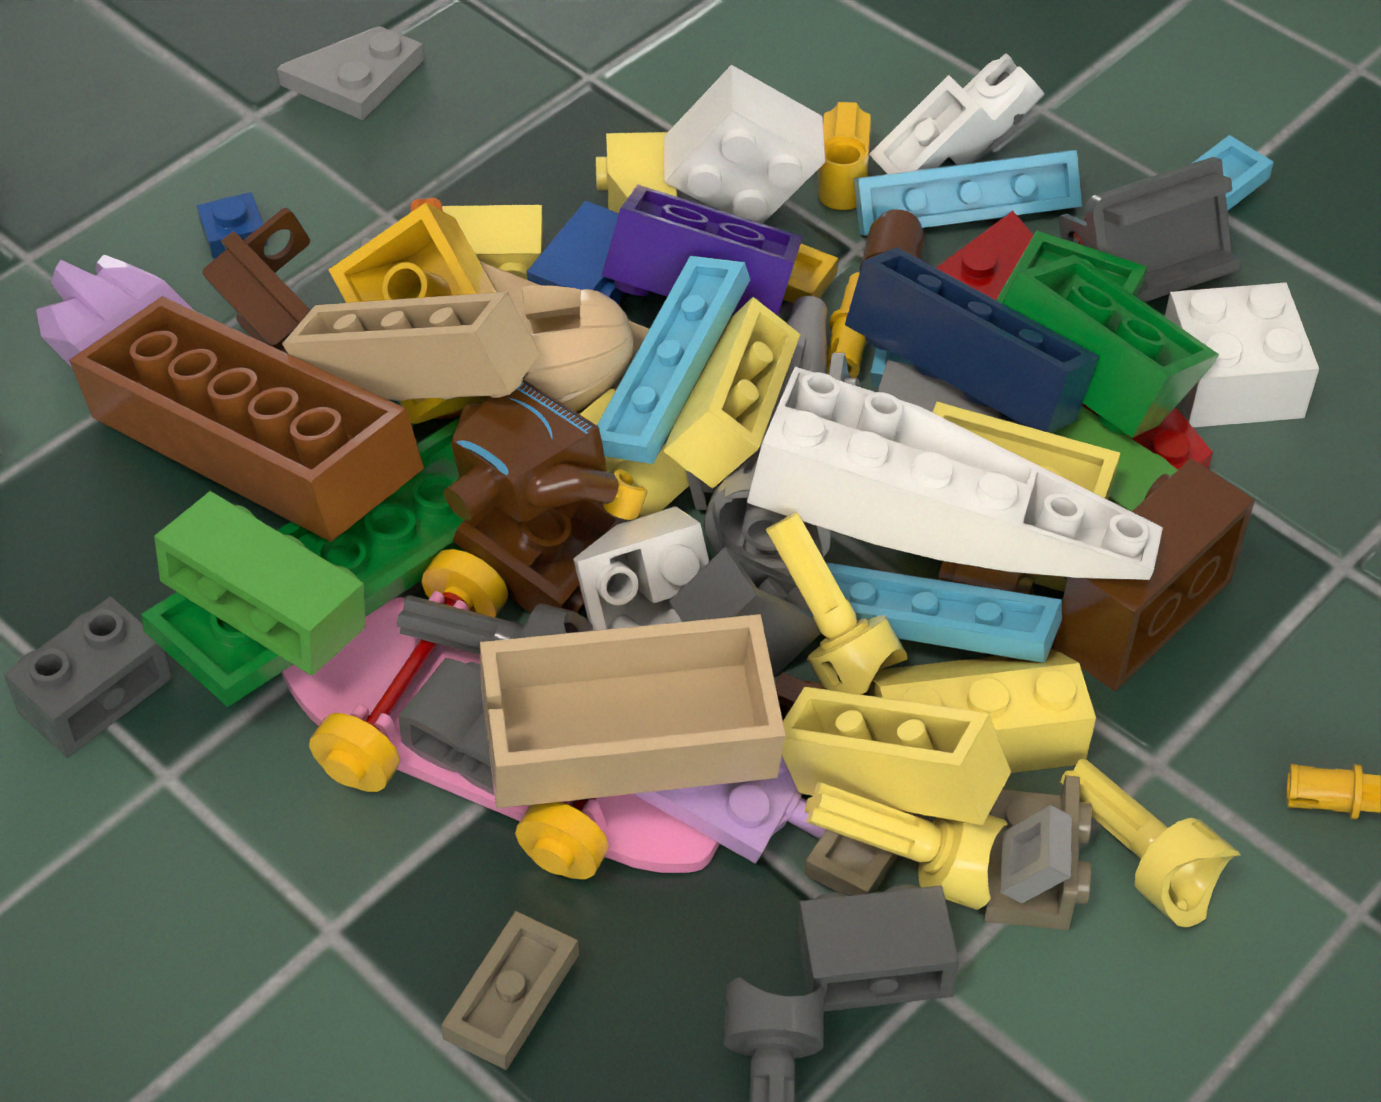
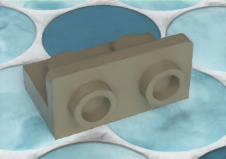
(1056, 905)

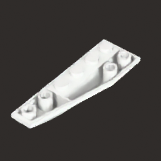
(935, 489)

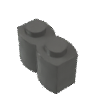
(448, 723)

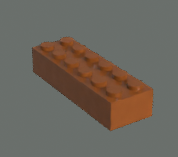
(249, 416)

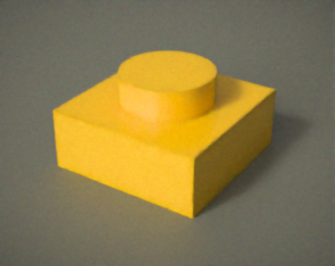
(811, 274)

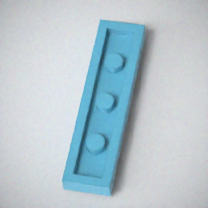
(973, 190)
(671, 358)
(954, 612)

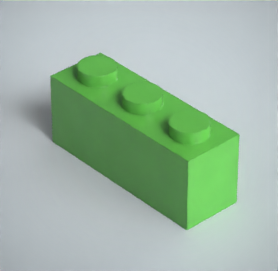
(261, 582)

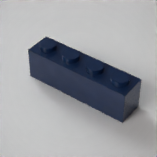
(970, 341)

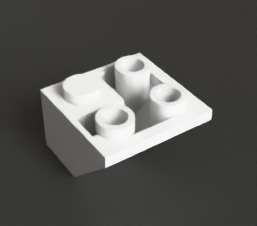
(639, 569)

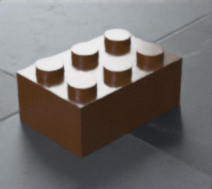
(1123, 622)

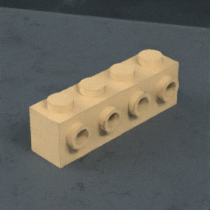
(420, 345)

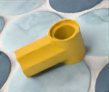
(846, 154)

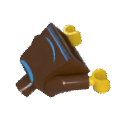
(532, 457)

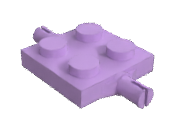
(740, 812)

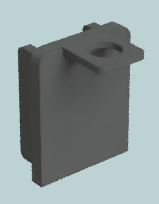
(1164, 222)

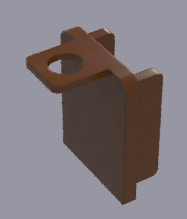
(249, 282)

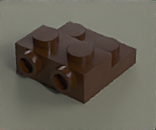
(539, 553)

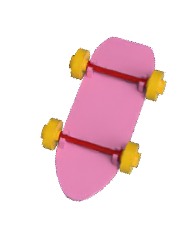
(360, 743)

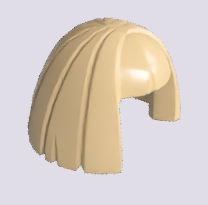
(580, 341)

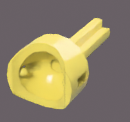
(851, 646)
(947, 850)
(1176, 862)

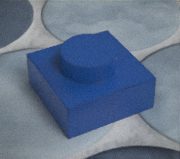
(228, 215)

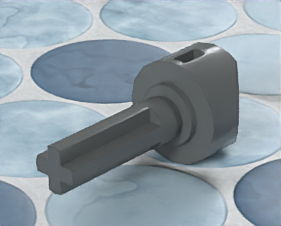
(467, 629)
(773, 1033)

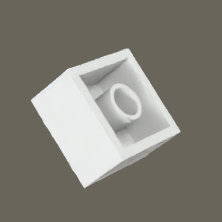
(743, 147)
(1263, 354)

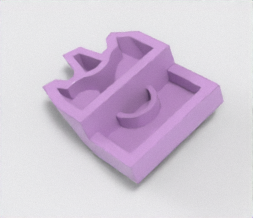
(96, 303)

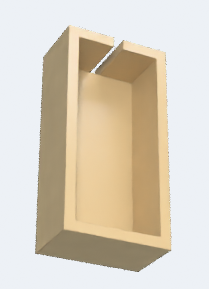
(630, 710)

